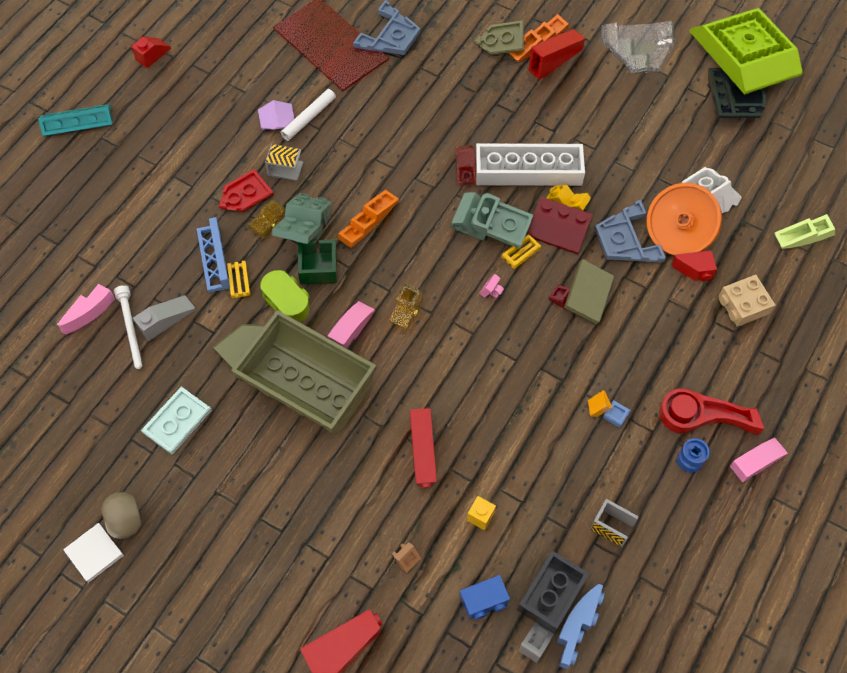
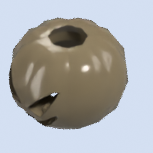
(121, 515)

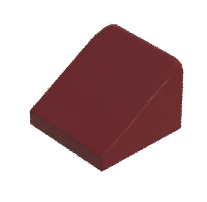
(559, 296)

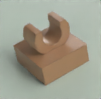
(407, 557)

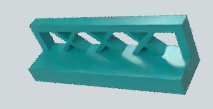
(75, 119)

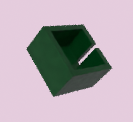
(317, 267)

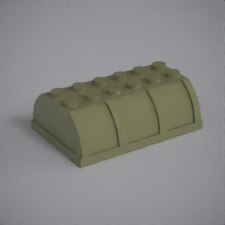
(306, 372)

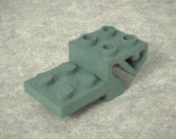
(491, 218)
(303, 219)

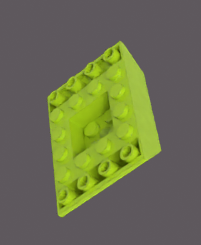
(750, 50)

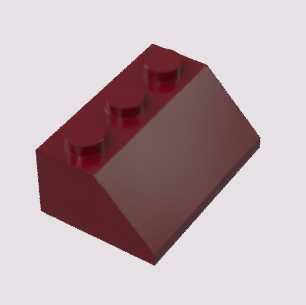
(559, 225)

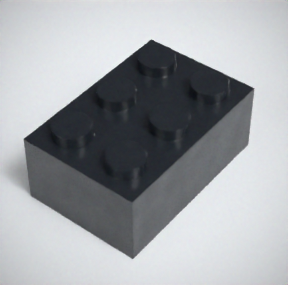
(553, 592)

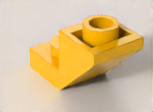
(564, 195)

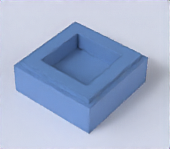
(617, 414)

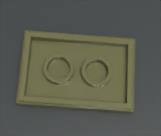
(589, 291)

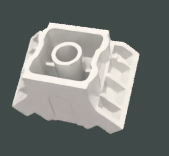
(717, 185)

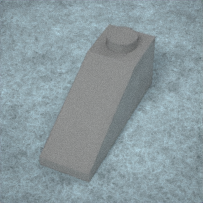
(162, 316)

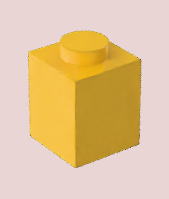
(481, 513)

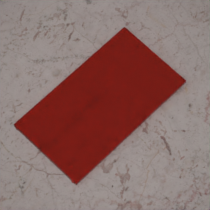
(328, 44)

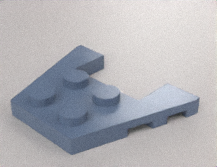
(395, 37)
(620, 240)

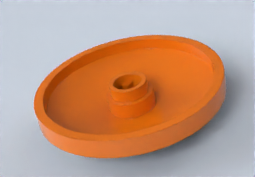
(684, 219)

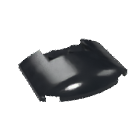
(730, 100)

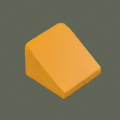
(599, 404)

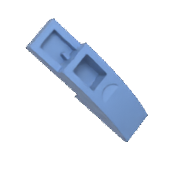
(580, 618)

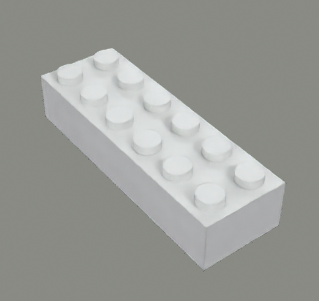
(530, 164)

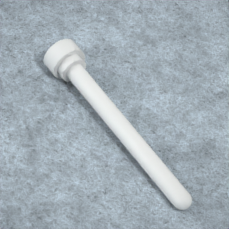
(122, 293)

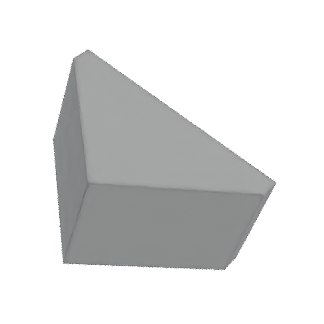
(535, 642)

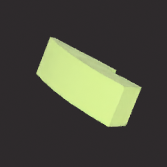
(805, 232)

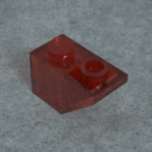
(465, 164)

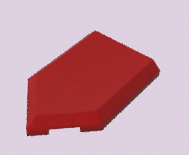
(245, 192)

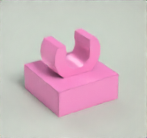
(491, 287)

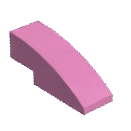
(86, 309)
(351, 324)
(758, 459)

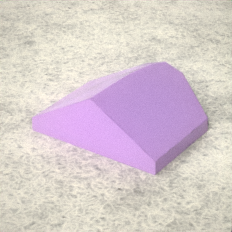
(275, 115)

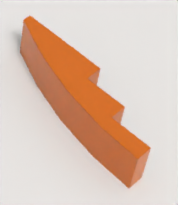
(544, 32)
(368, 219)

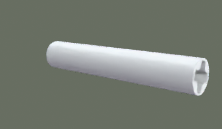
(308, 114)

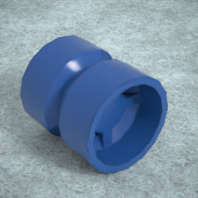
(693, 455)

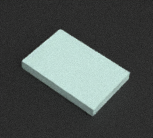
(176, 420)

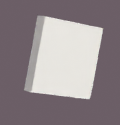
(93, 552)

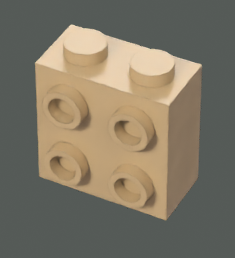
(746, 300)

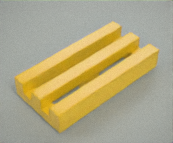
(524, 257)
(237, 266)

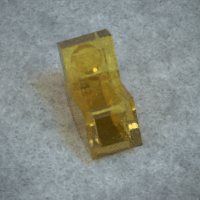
(407, 306)

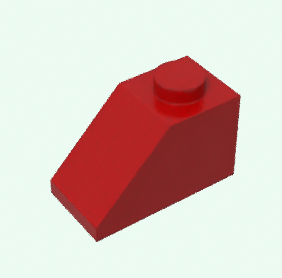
(149, 50)
(696, 265)

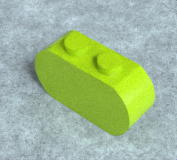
(285, 295)

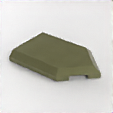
(503, 38)
(237, 342)

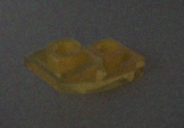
(268, 218)

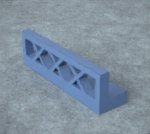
(218, 253)

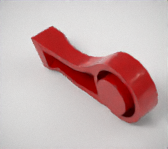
(687, 411)

